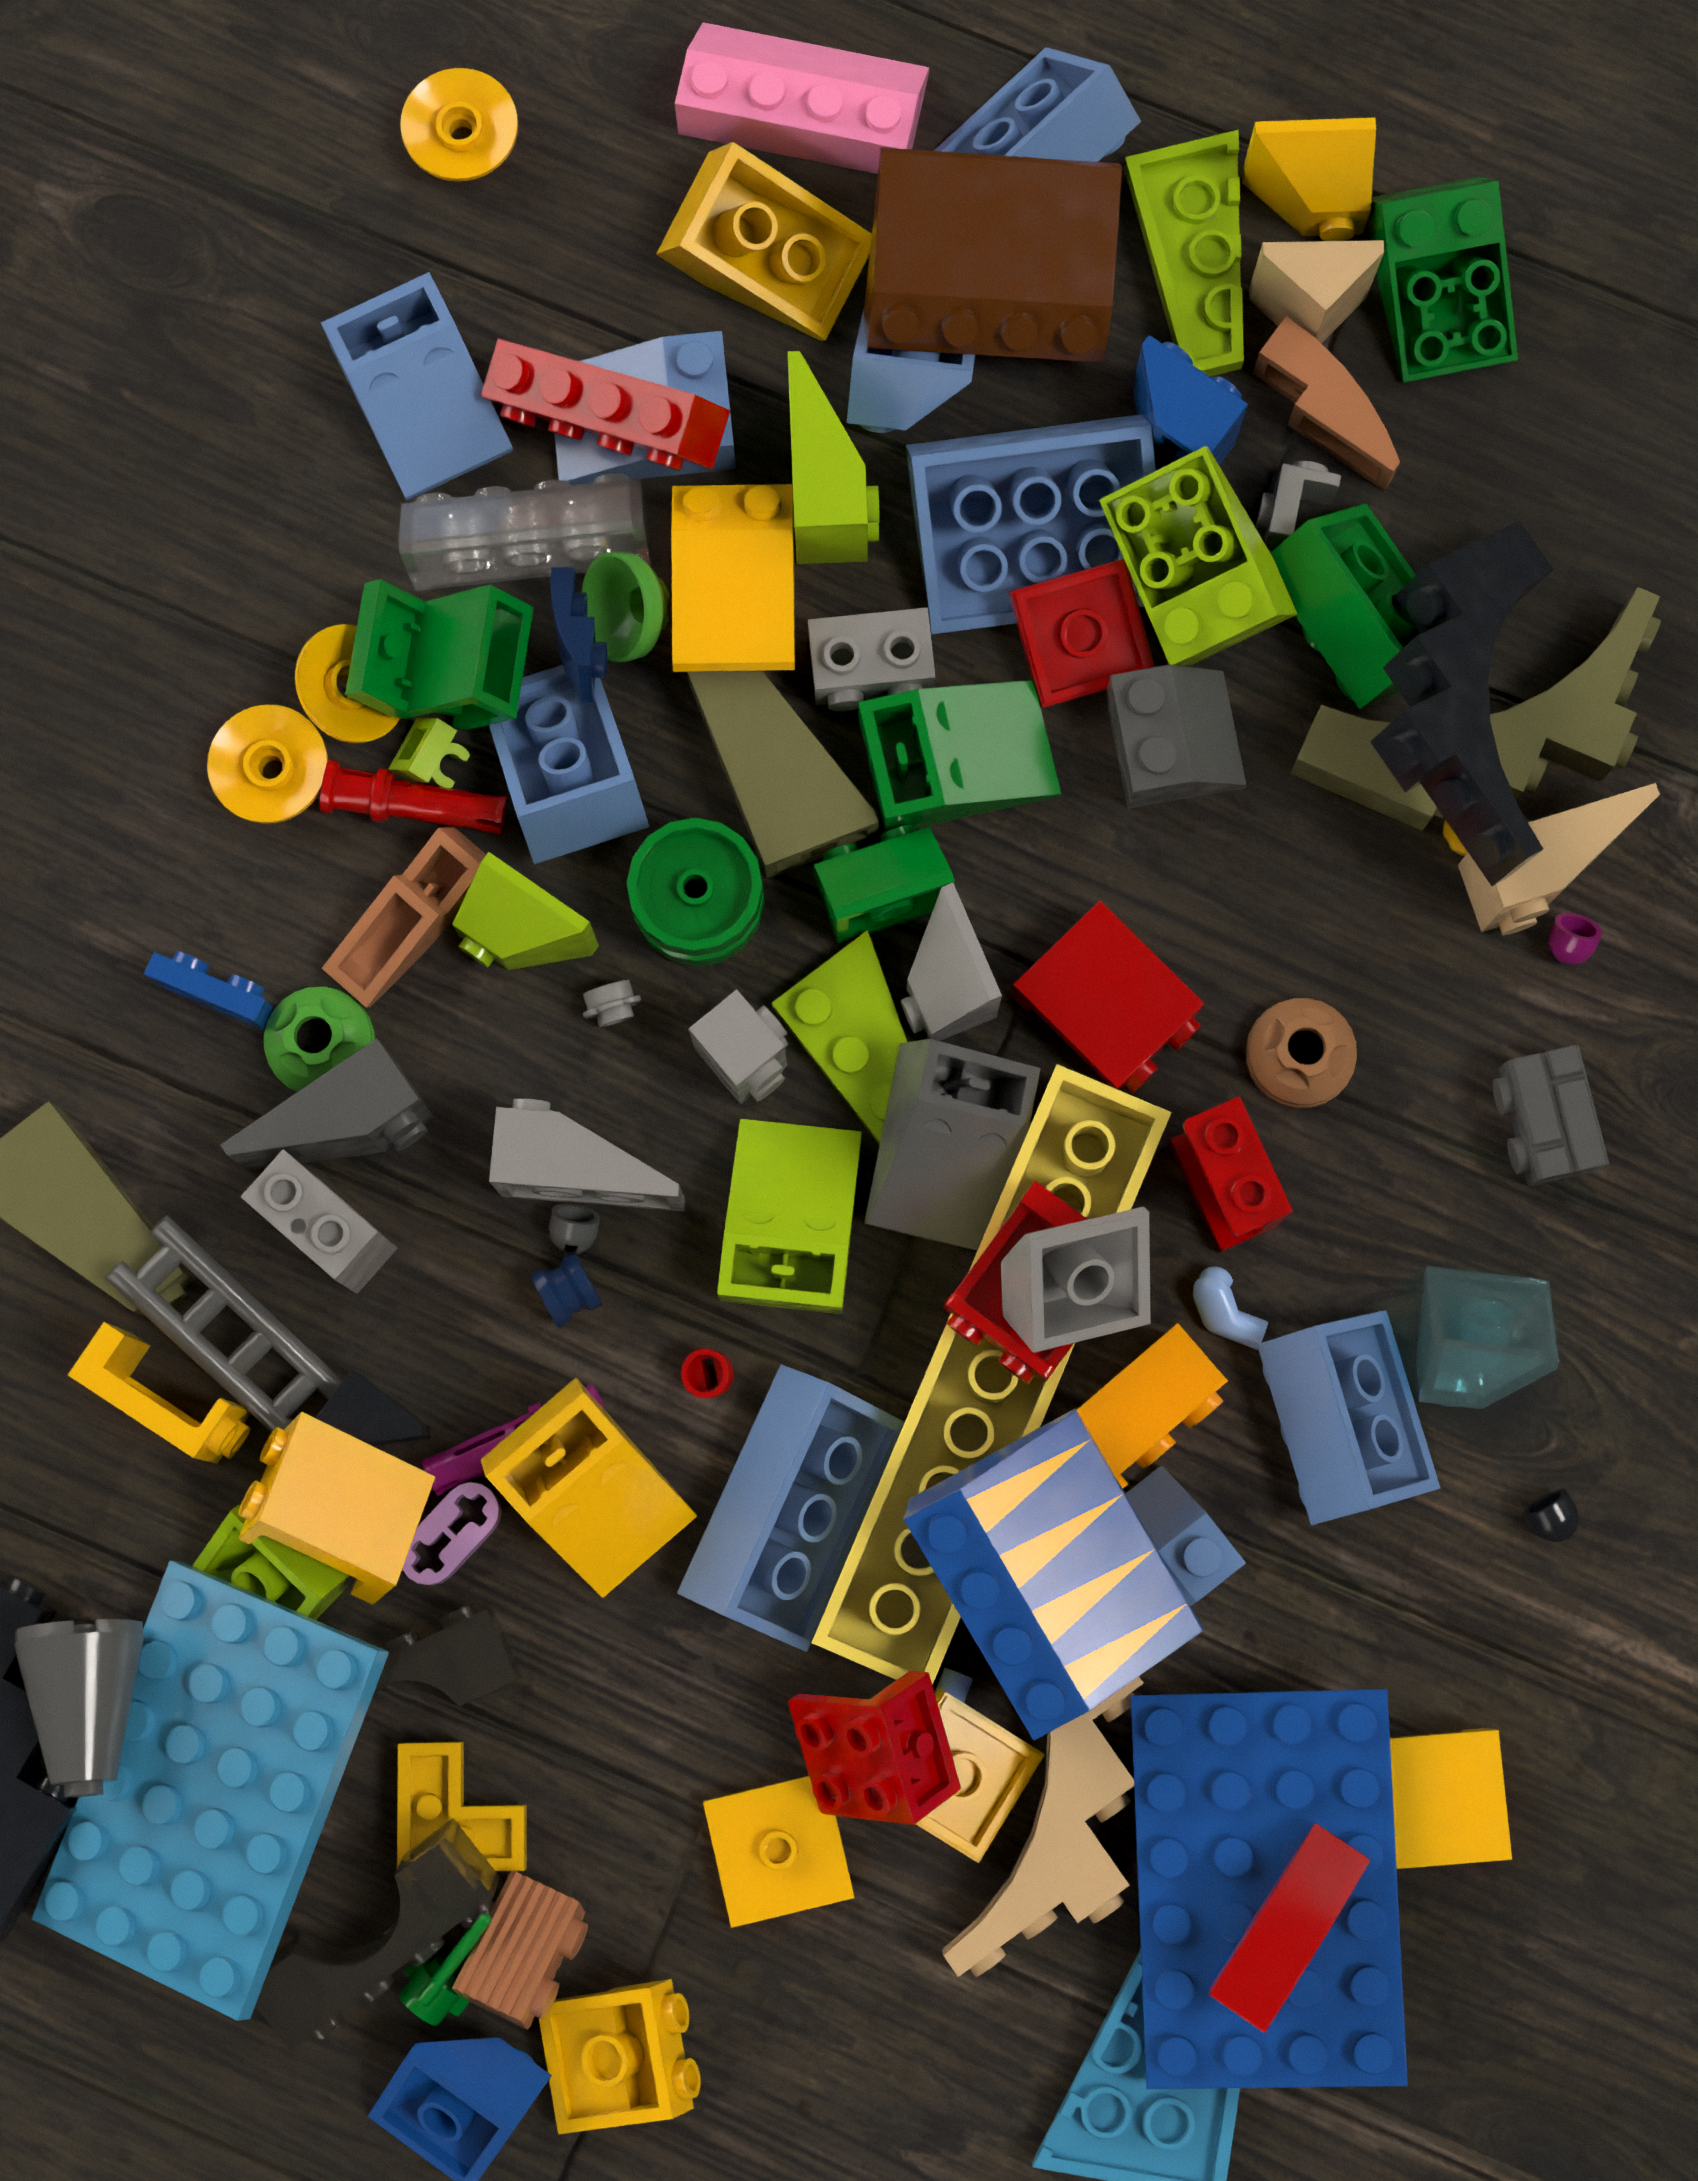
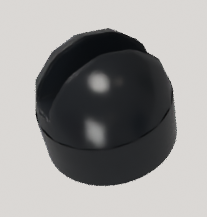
(1553, 1516)

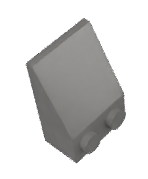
(556, 1159)

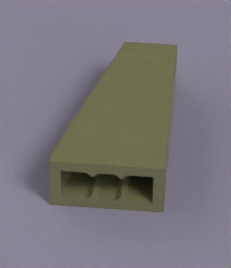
(778, 772)
(74, 1205)

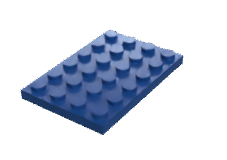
(1219, 1813)

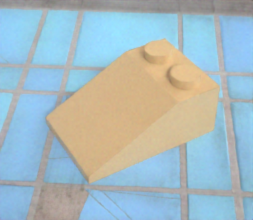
(1569, 844)

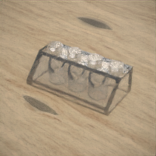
(520, 532)

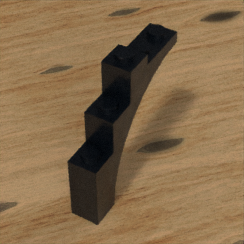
(1444, 676)
(30, 1808)

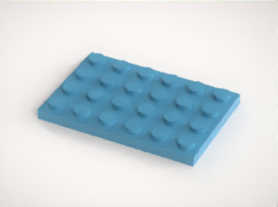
(216, 1791)

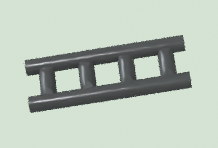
(223, 1292)

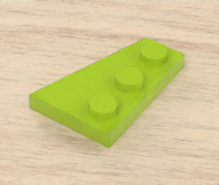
(849, 1028)

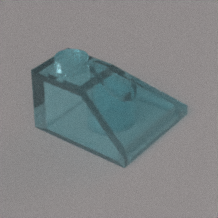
(1482, 1336)

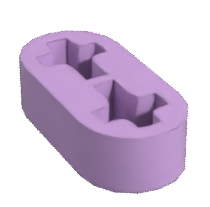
(461, 1544)

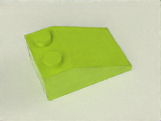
(830, 495)

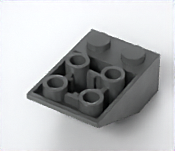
(949, 1141)

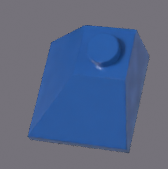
(459, 2102)

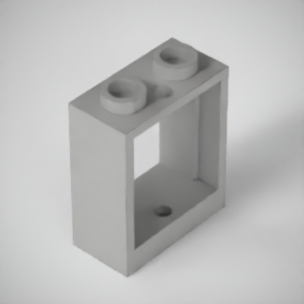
(319, 1222)

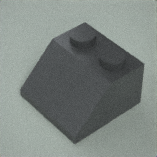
(1173, 734)

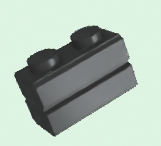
(1550, 1116)

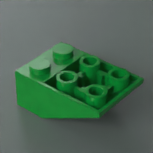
(1445, 277)
(956, 752)

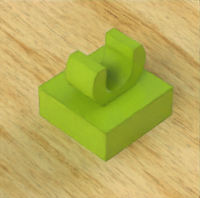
(422, 752)

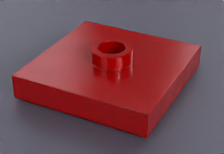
(1080, 631)

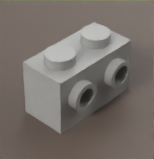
(870, 656)
(742, 1047)

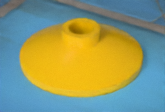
(454, 101)
(318, 667)
(251, 742)

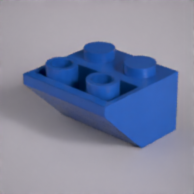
(1184, 404)

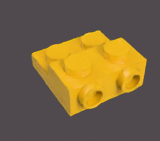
(619, 2057)

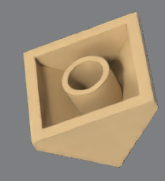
(1314, 281)

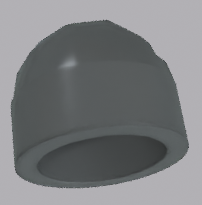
(573, 1226)

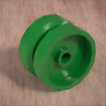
(696, 856)

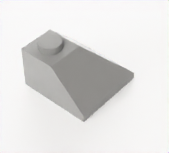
(950, 975)
(1079, 1280)

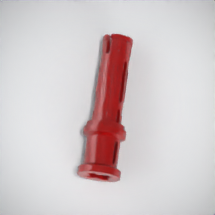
(385, 796)

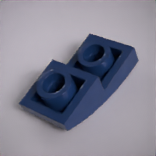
(576, 634)

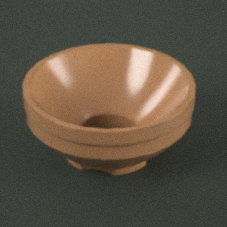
(1279, 1074)

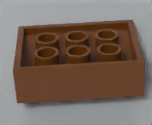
(992, 255)

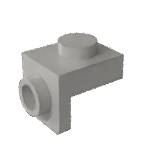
(1294, 483)

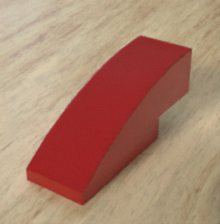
(1289, 1927)

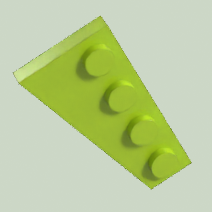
(1191, 232)

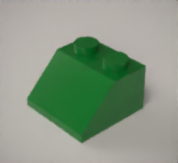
(882, 882)

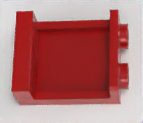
(1110, 999)
(1230, 1175)
(978, 1298)

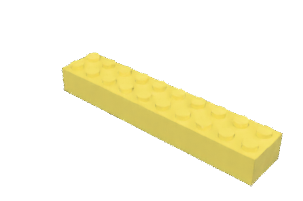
(888, 1603)

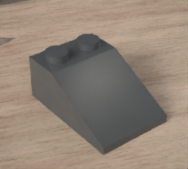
(345, 1113)

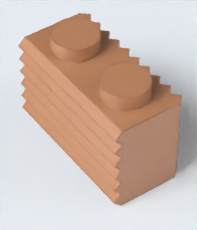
(521, 1951)

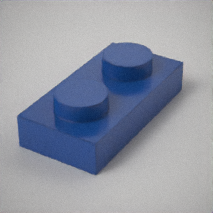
(188, 978)

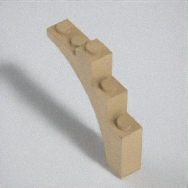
(1062, 1853)

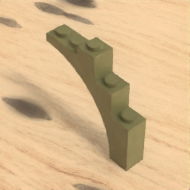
(1567, 724)

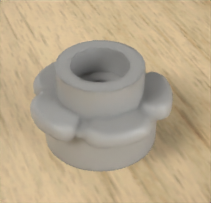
(610, 1003)

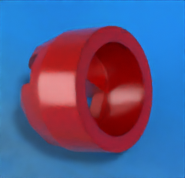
(697, 1376)

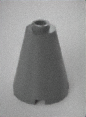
(80, 1696)

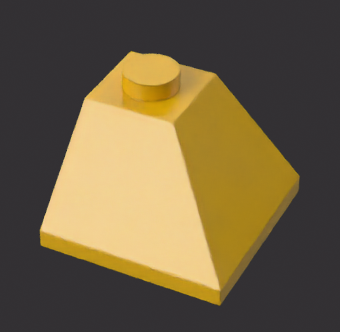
(1314, 173)

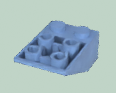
(417, 386)

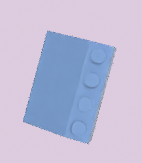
(1017, 511)

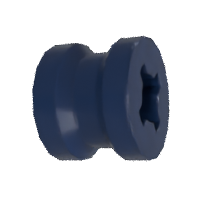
(566, 1289)

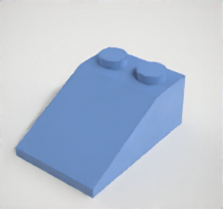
(681, 362)
(566, 768)

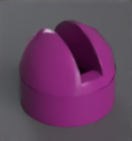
(1573, 938)

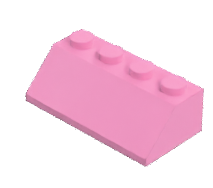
(797, 98)

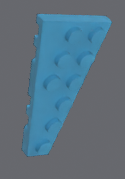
(1132, 2133)

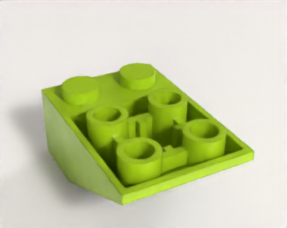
(1196, 559)
(789, 1216)

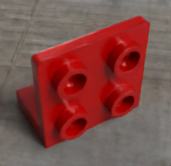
(877, 1754)

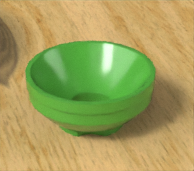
(615, 595)
(349, 1026)

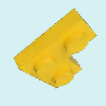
(434, 1794)

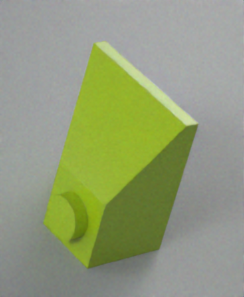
(518, 921)
(271, 1569)

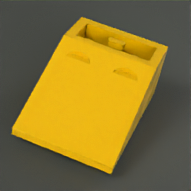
(586, 1488)

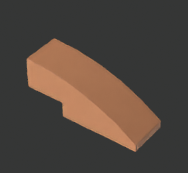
(1328, 402)
(406, 917)

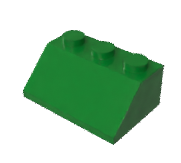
(1344, 590)

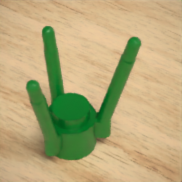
(430, 1984)

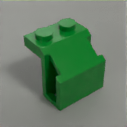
(440, 654)

